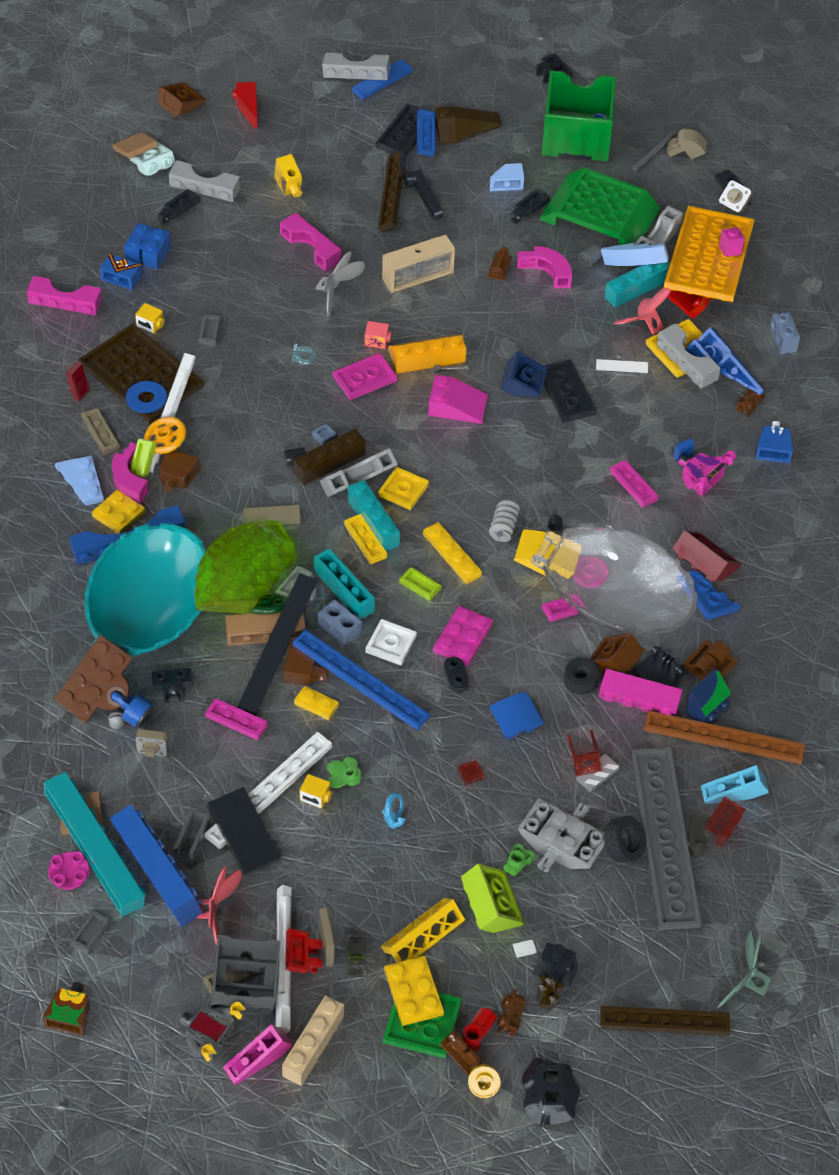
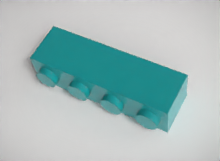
(636, 283)
(366, 504)
(344, 584)

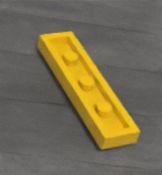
(452, 553)

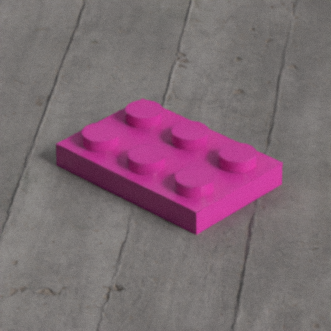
(364, 376)
(463, 635)

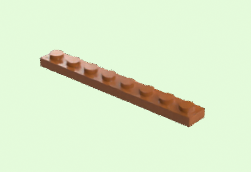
(724, 737)

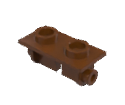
(500, 264)
(749, 401)
(511, 1005)
(460, 1052)

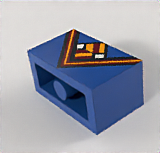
(120, 272)

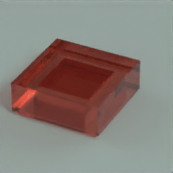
(470, 772)

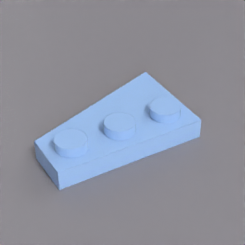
(83, 479)

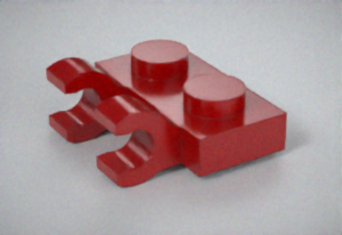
(297, 952)

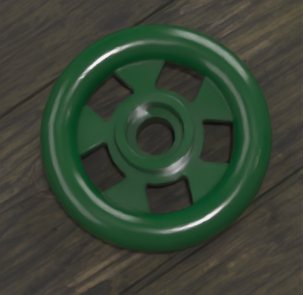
(269, 604)

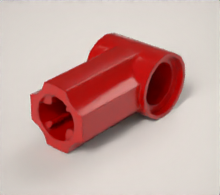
(479, 1028)

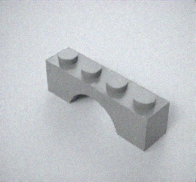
(374, 68)
(223, 186)
(666, 226)
(700, 369)
(362, 471)

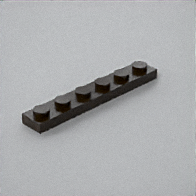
(391, 191)
(665, 1020)

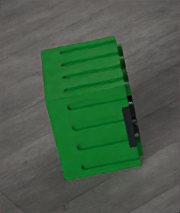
(568, 119)

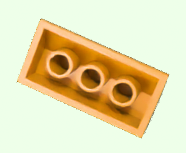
(428, 353)

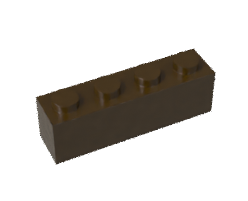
(329, 456)

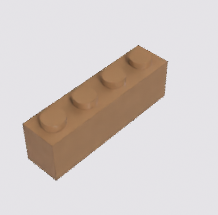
(254, 628)

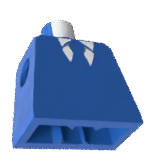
(775, 443)

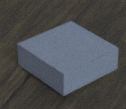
(324, 434)

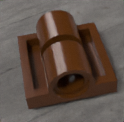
(708, 657)

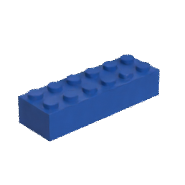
(158, 864)

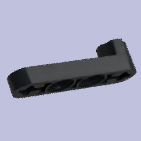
(418, 180)

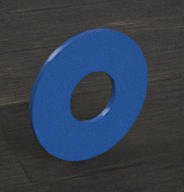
(157, 403)

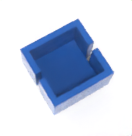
(151, 242)

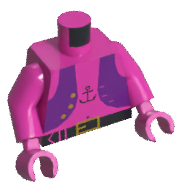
(704, 470)

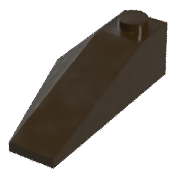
(458, 123)

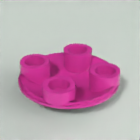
(68, 870)

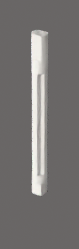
(175, 396)
(283, 991)

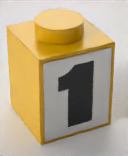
(149, 318)
(315, 791)

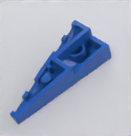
(714, 346)

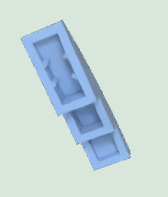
(634, 254)

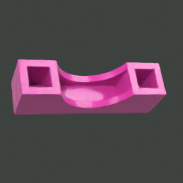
(297, 229)
(83, 300)

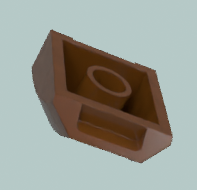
(179, 98)

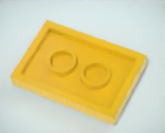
(413, 990)

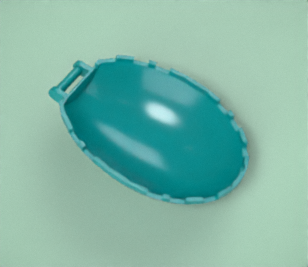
(144, 588)

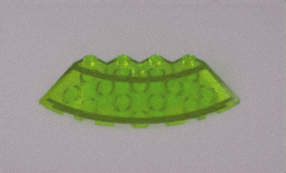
(242, 566)

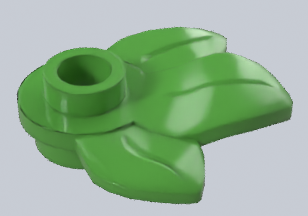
(344, 772)

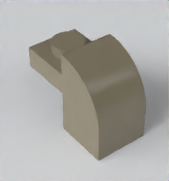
(688, 141)

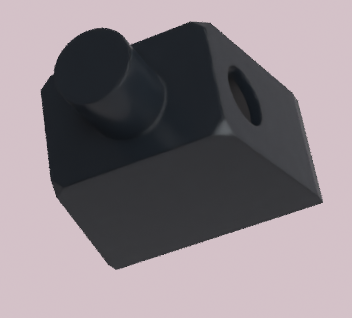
(557, 962)

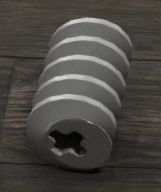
(504, 520)

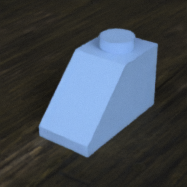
(508, 178)

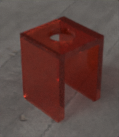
(579, 759)

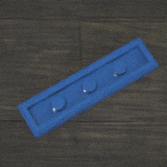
(368, 87)

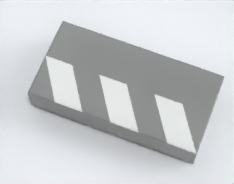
(593, 780)

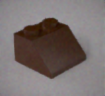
(617, 653)

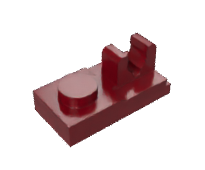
(77, 381)

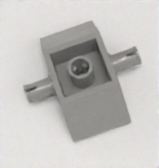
(562, 836)

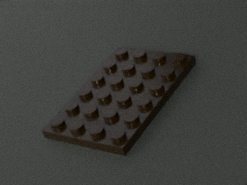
(132, 359)

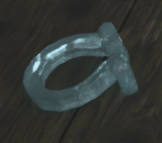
(295, 358)

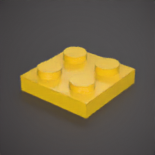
(403, 488)
(118, 512)

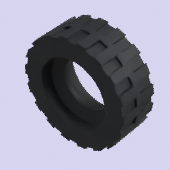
(614, 842)

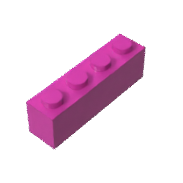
(640, 693)

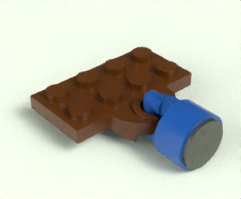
(101, 684)

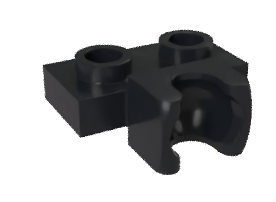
(551, 63)
(172, 682)

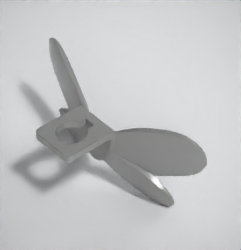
(342, 272)

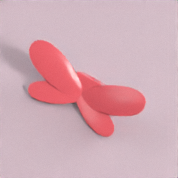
(647, 310)
(222, 890)

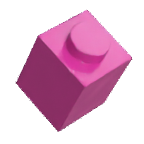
(731, 242)

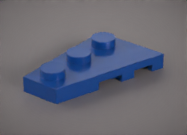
(709, 600)

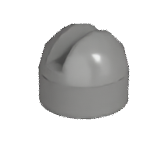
(115, 720)

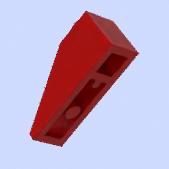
(246, 100)

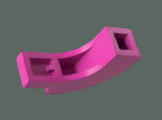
(549, 261)
(124, 480)

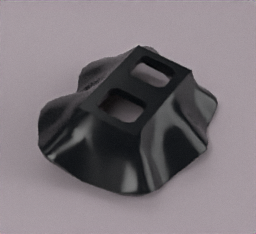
(535, 1086)

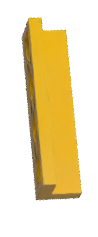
(421, 924)

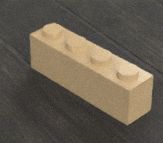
(313, 1040)

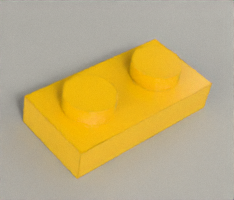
(316, 702)

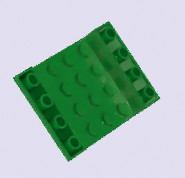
(603, 206)

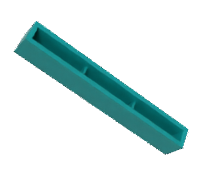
(94, 844)

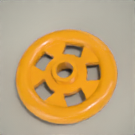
(165, 434)

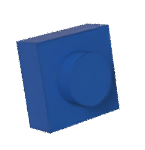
(684, 448)

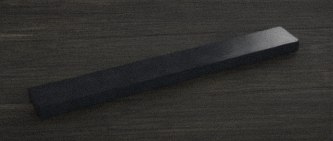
(277, 644)

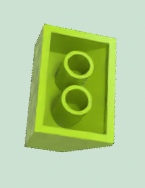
(491, 899)

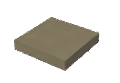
(326, 936)

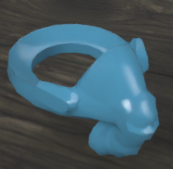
(393, 819)

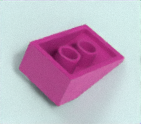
(456, 400)

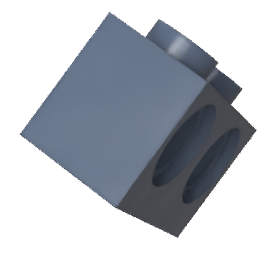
(784, 332)
(336, 619)

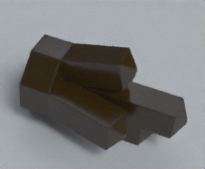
(548, 991)

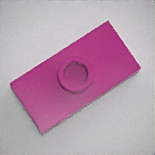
(558, 610)

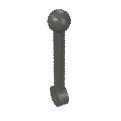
(437, 368)

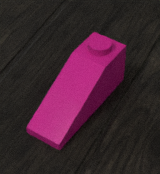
(258, 1054)

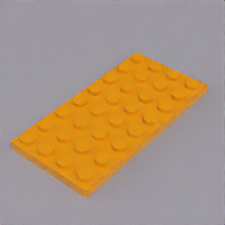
(698, 261)

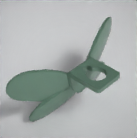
(751, 951)

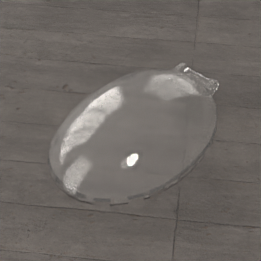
(618, 579)

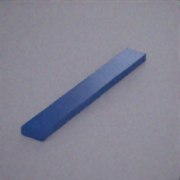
(361, 680)

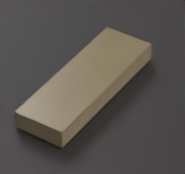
(100, 431)
(284, 514)

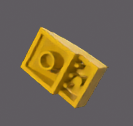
(528, 546)

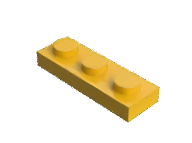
(365, 539)

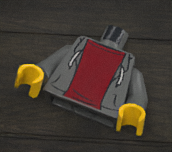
(210, 1029)

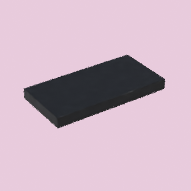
(401, 133)
(567, 392)
(243, 831)

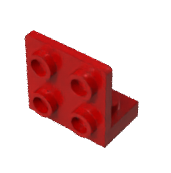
(690, 303)

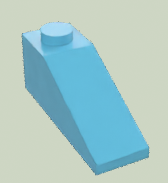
(736, 786)

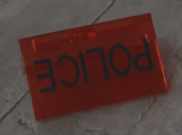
(725, 820)

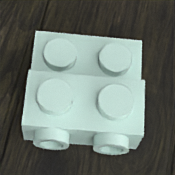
(154, 160)

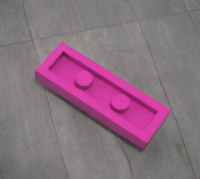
(634, 483)
(236, 719)

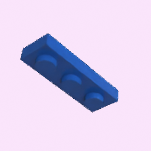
(426, 132)

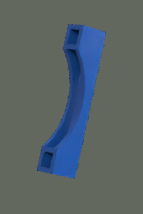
(89, 545)

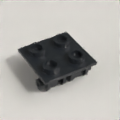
(660, 668)

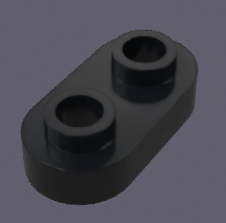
(456, 673)

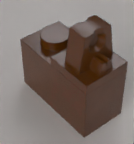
(301, 668)

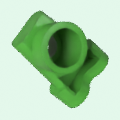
(518, 859)

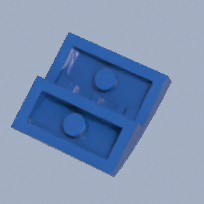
(516, 715)

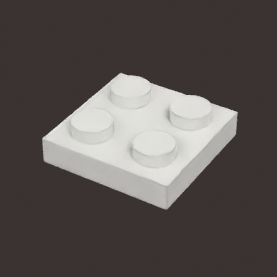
(391, 642)

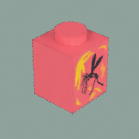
(377, 335)

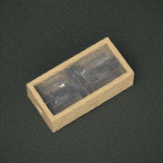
(418, 263)

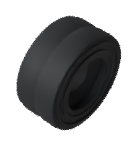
(577, 685)

